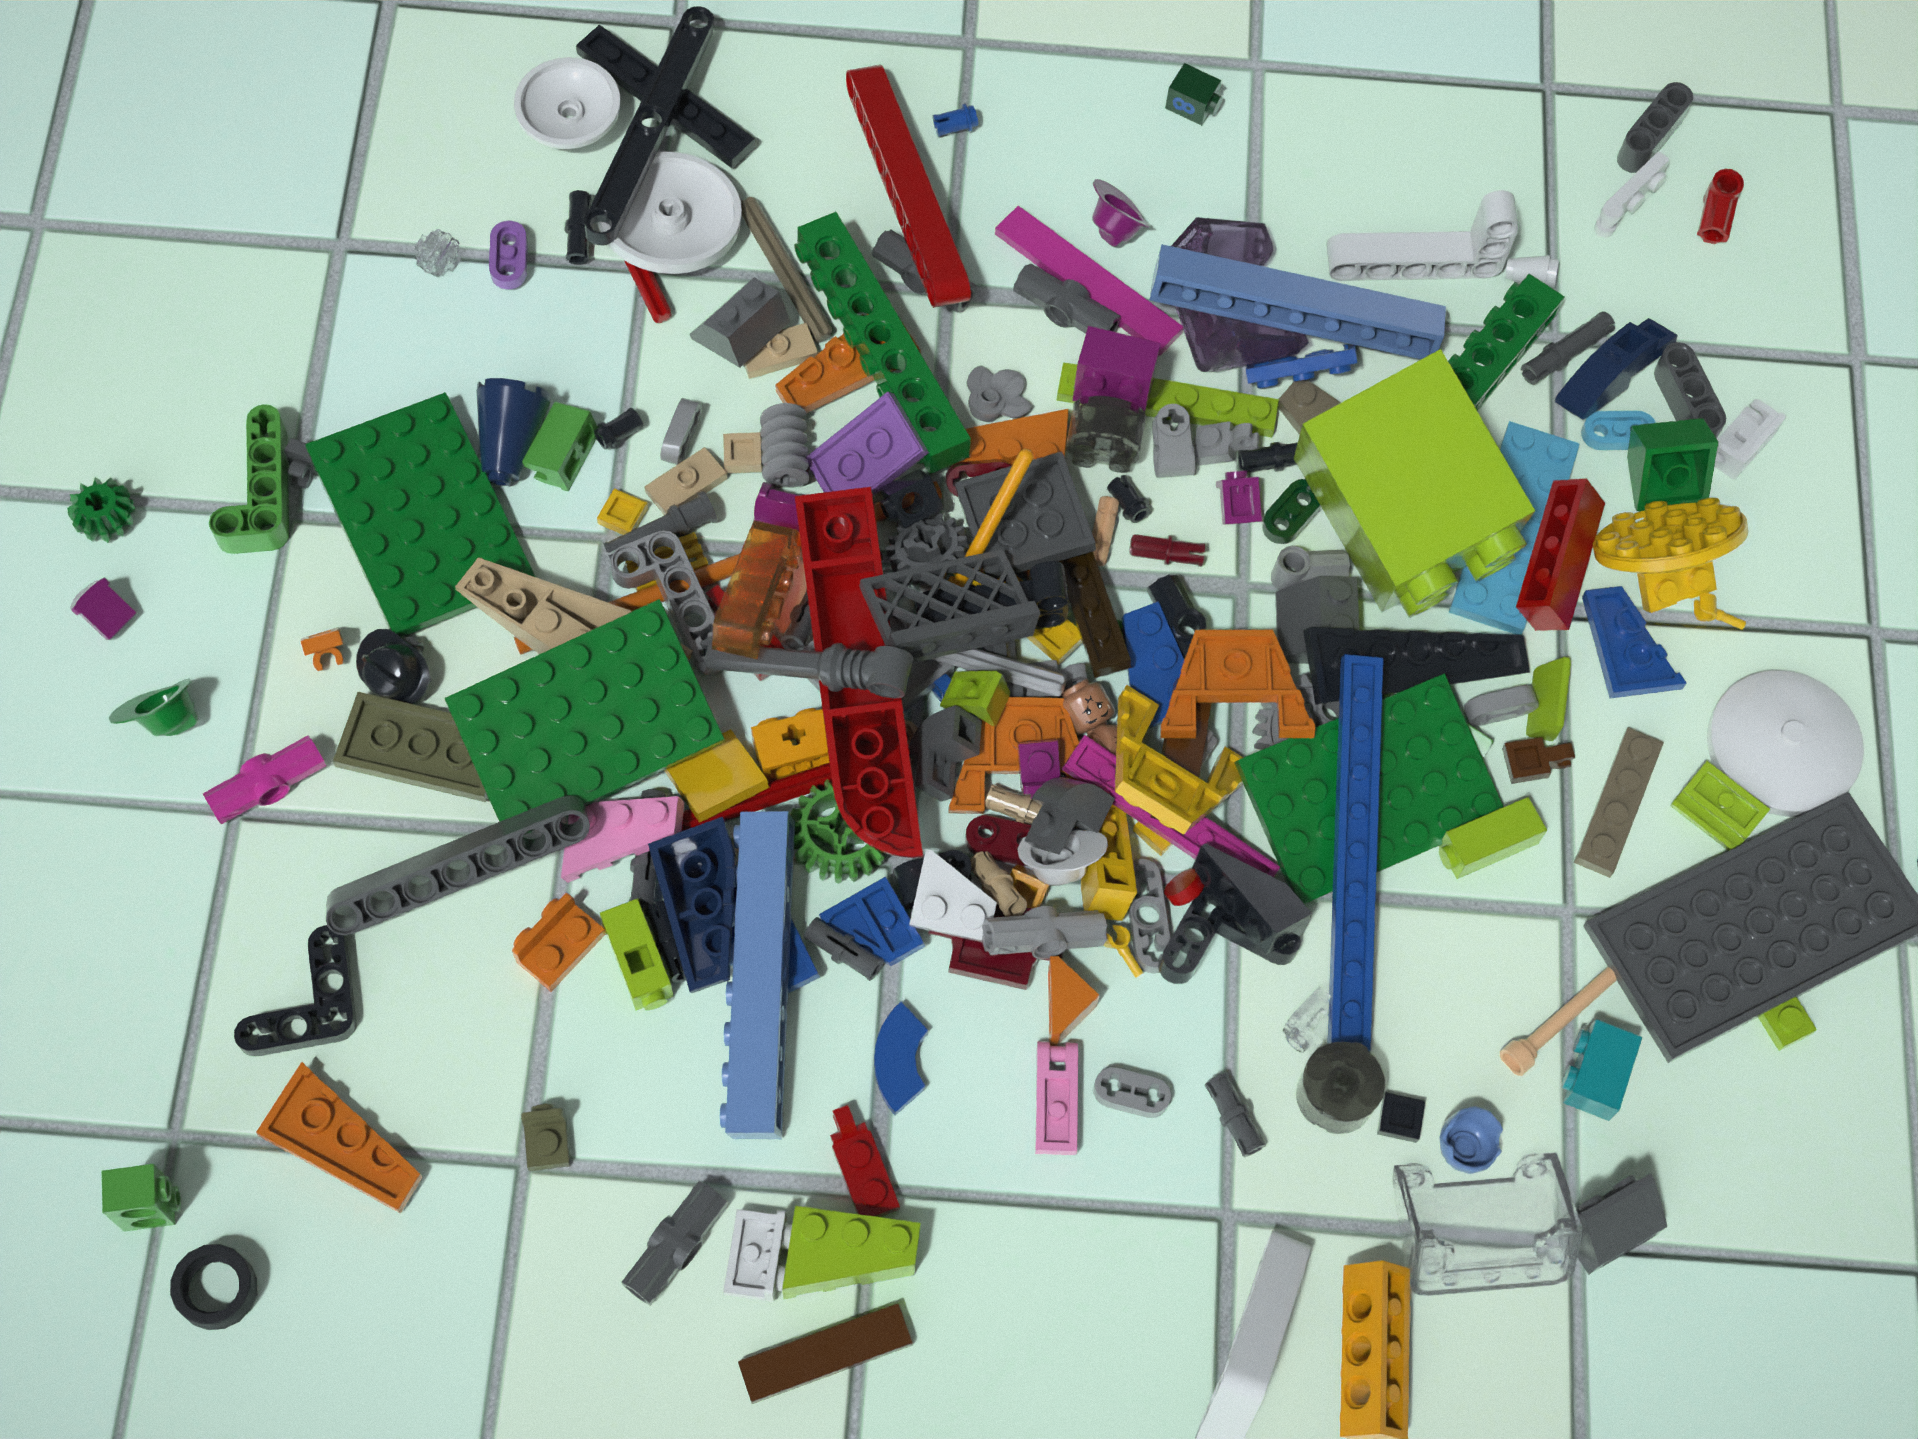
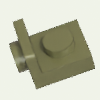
(546, 1137)

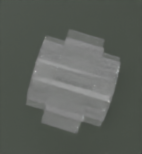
(437, 253)

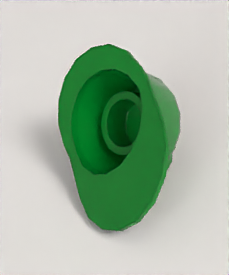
(160, 711)

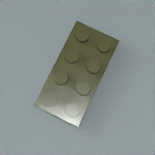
(407, 747)

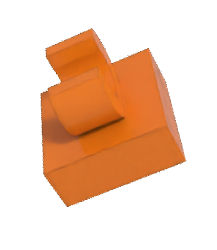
(323, 643)

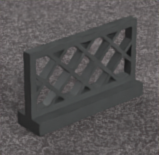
(959, 630)

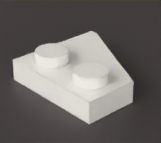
(949, 901)

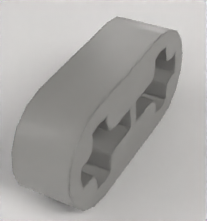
(680, 431)
(1501, 705)
(1135, 1083)

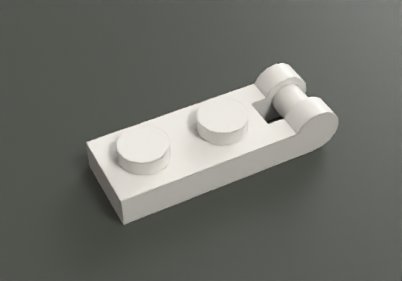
(1631, 194)

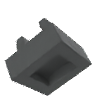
(300, 463)

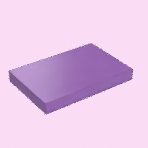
(868, 449)

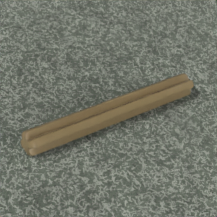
(785, 270)

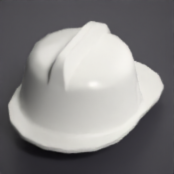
(1070, 866)

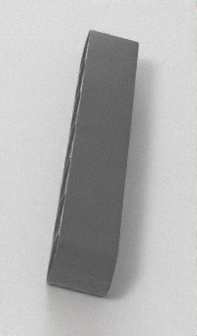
(446, 880)

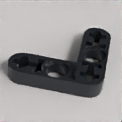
(1218, 923)
(324, 1005)

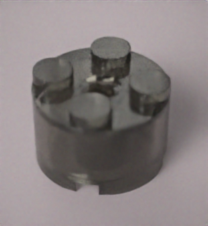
(1105, 433)
(1350, 1067)

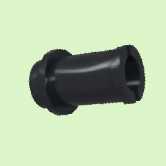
(612, 432)
(1134, 507)

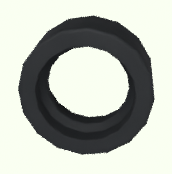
(191, 1265)

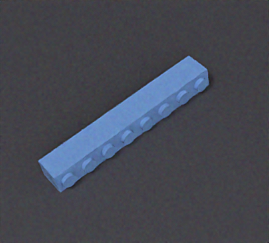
(1297, 303)
(759, 977)

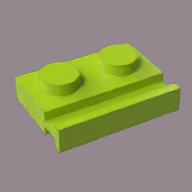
(1720, 807)

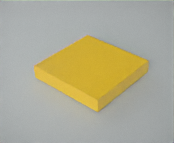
(717, 778)

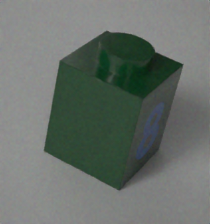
(1194, 94)

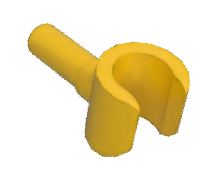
(1707, 610)
(1123, 949)

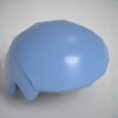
(1471, 1140)

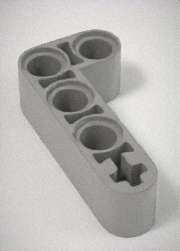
(664, 572)

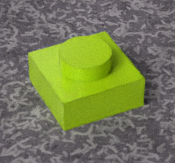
(1787, 1024)

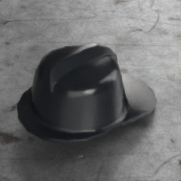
(392, 667)

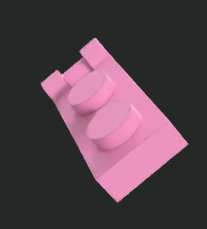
(1056, 1099)

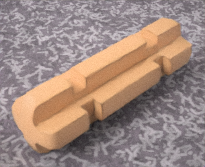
(1104, 527)

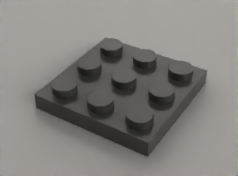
(1041, 520)

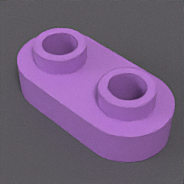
(508, 257)

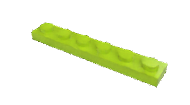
(1202, 403)

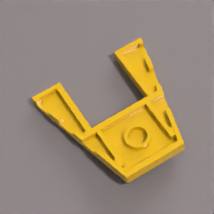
(1156, 782)

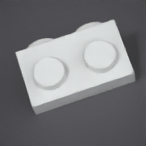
(756, 1254)

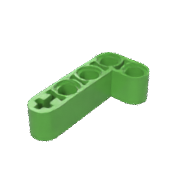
(261, 478)

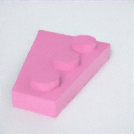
(621, 830)

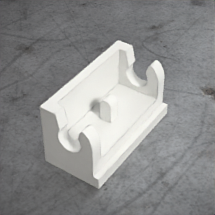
(1746, 438)

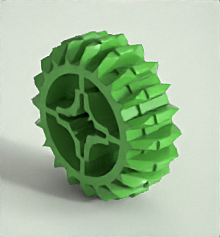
(825, 830)

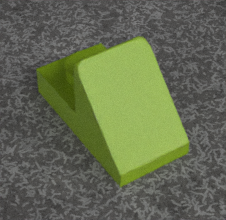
(978, 693)

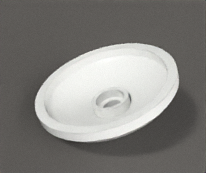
(562, 90)

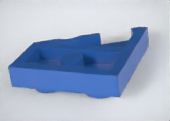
(876, 922)

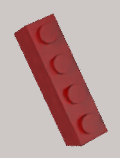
(1560, 555)

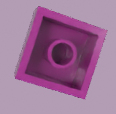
(1116, 367)

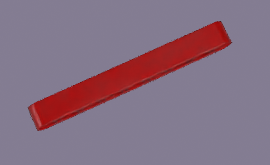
(908, 186)

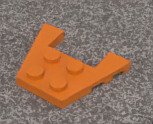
(1236, 669)
(1020, 721)

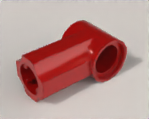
(1720, 206)

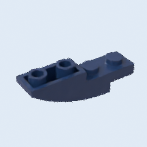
(1613, 365)

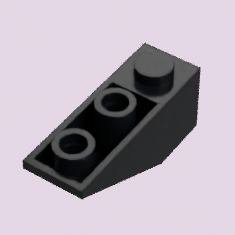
(1256, 900)

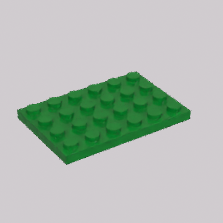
(415, 510)
(586, 716)
(1426, 787)

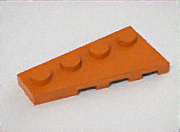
(825, 376)

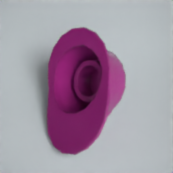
(1115, 214)

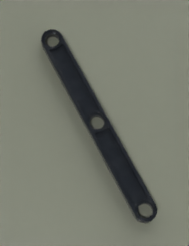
(642, 142)

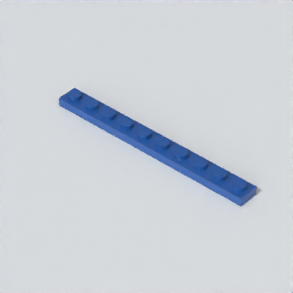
(1355, 850)

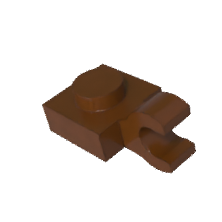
(1532, 761)

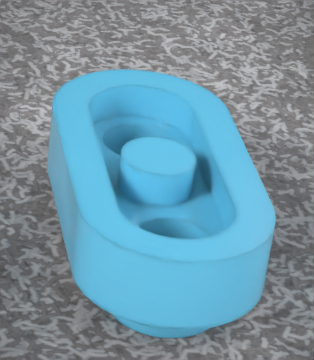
(1614, 427)

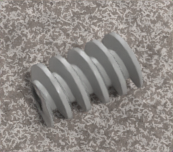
(784, 445)

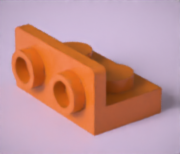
(556, 941)

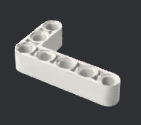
(1430, 255)
(1256, 1340)

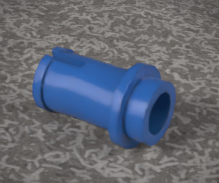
(955, 120)

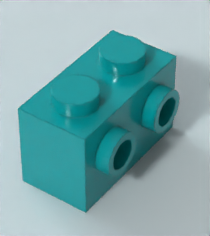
(1601, 1069)

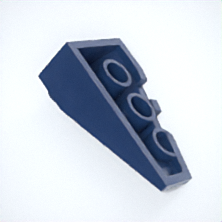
(698, 893)

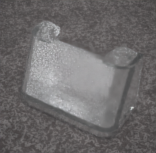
(1487, 1230)

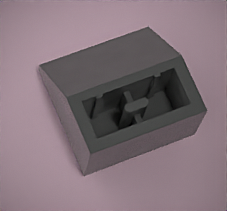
(1619, 1221)

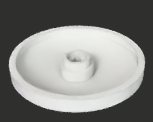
(680, 218)
(1786, 741)

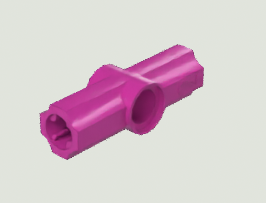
(264, 779)

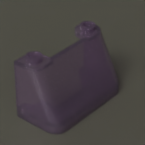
(1221, 341)

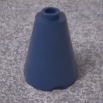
(507, 426)

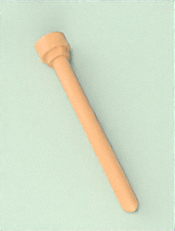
(1521, 1054)

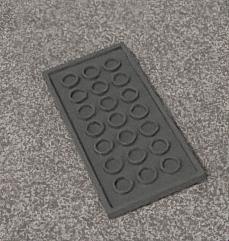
(1757, 926)

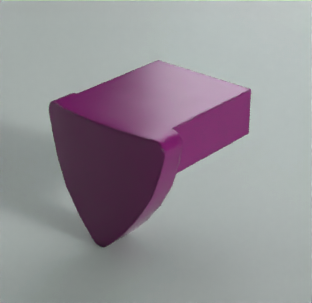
(776, 507)
(102, 608)

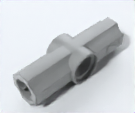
(1044, 932)

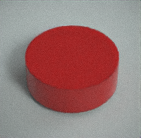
(1183, 888)

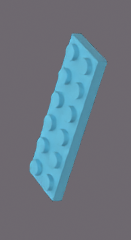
(1535, 461)

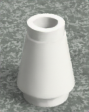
(1539, 266)

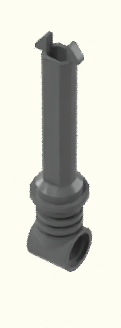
(879, 671)

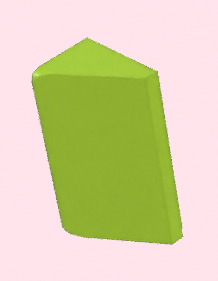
(1551, 689)

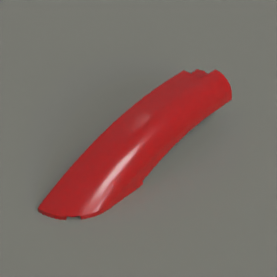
(861, 728)

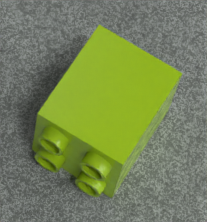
(1414, 485)

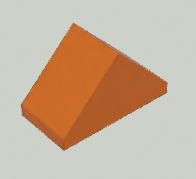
(1068, 1000)

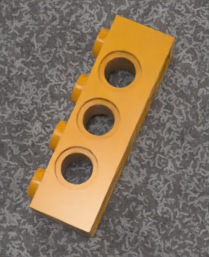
(1375, 1351)

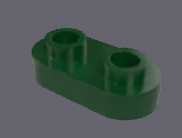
(1290, 513)

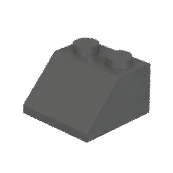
(743, 323)
(1314, 603)

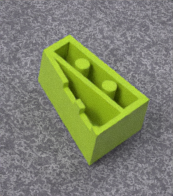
(846, 1250)

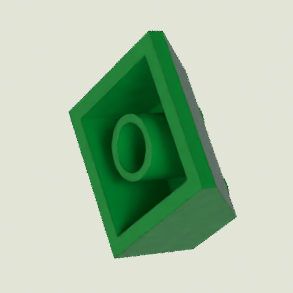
(1671, 462)

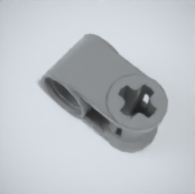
(1172, 449)

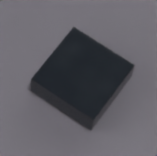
(1401, 1117)

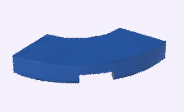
(896, 1056)

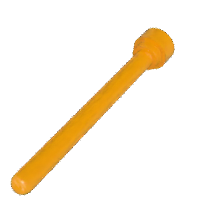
(997, 509)

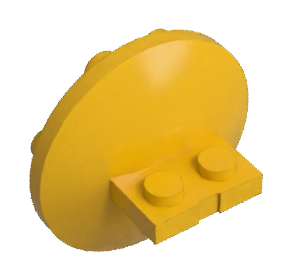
(1671, 547)

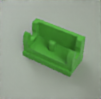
(561, 445)

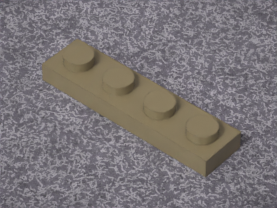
(1618, 802)

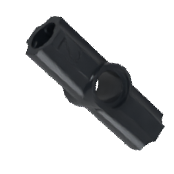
(1177, 609)

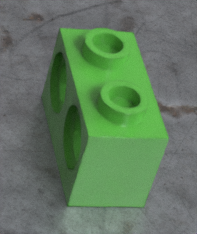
(139, 1197)

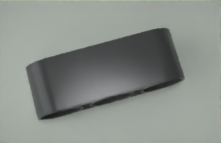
(1655, 126)
(1691, 380)

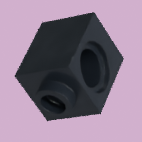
(924, 504)

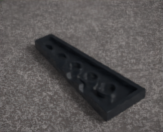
(1412, 657)

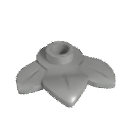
(996, 394)

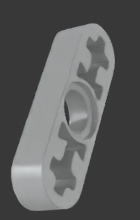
(1141, 944)

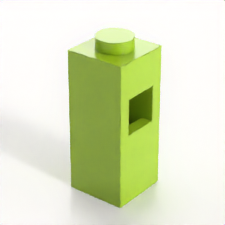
(1491, 838)
(637, 955)

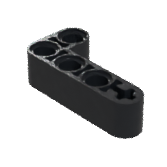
(1045, 586)

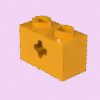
(775, 751)

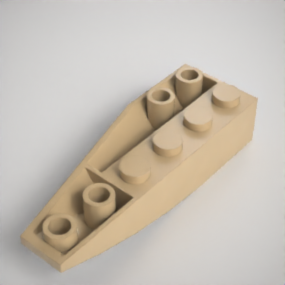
(534, 608)

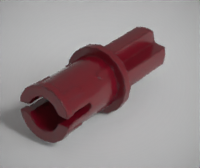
(1166, 549)

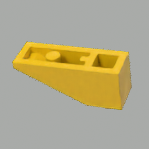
(1111, 881)

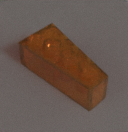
(757, 590)

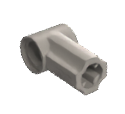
(1308, 565)

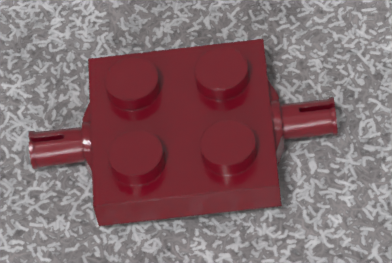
(972, 961)

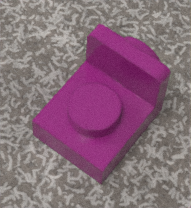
(1239, 498)
(1037, 764)

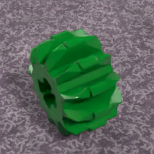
(101, 509)

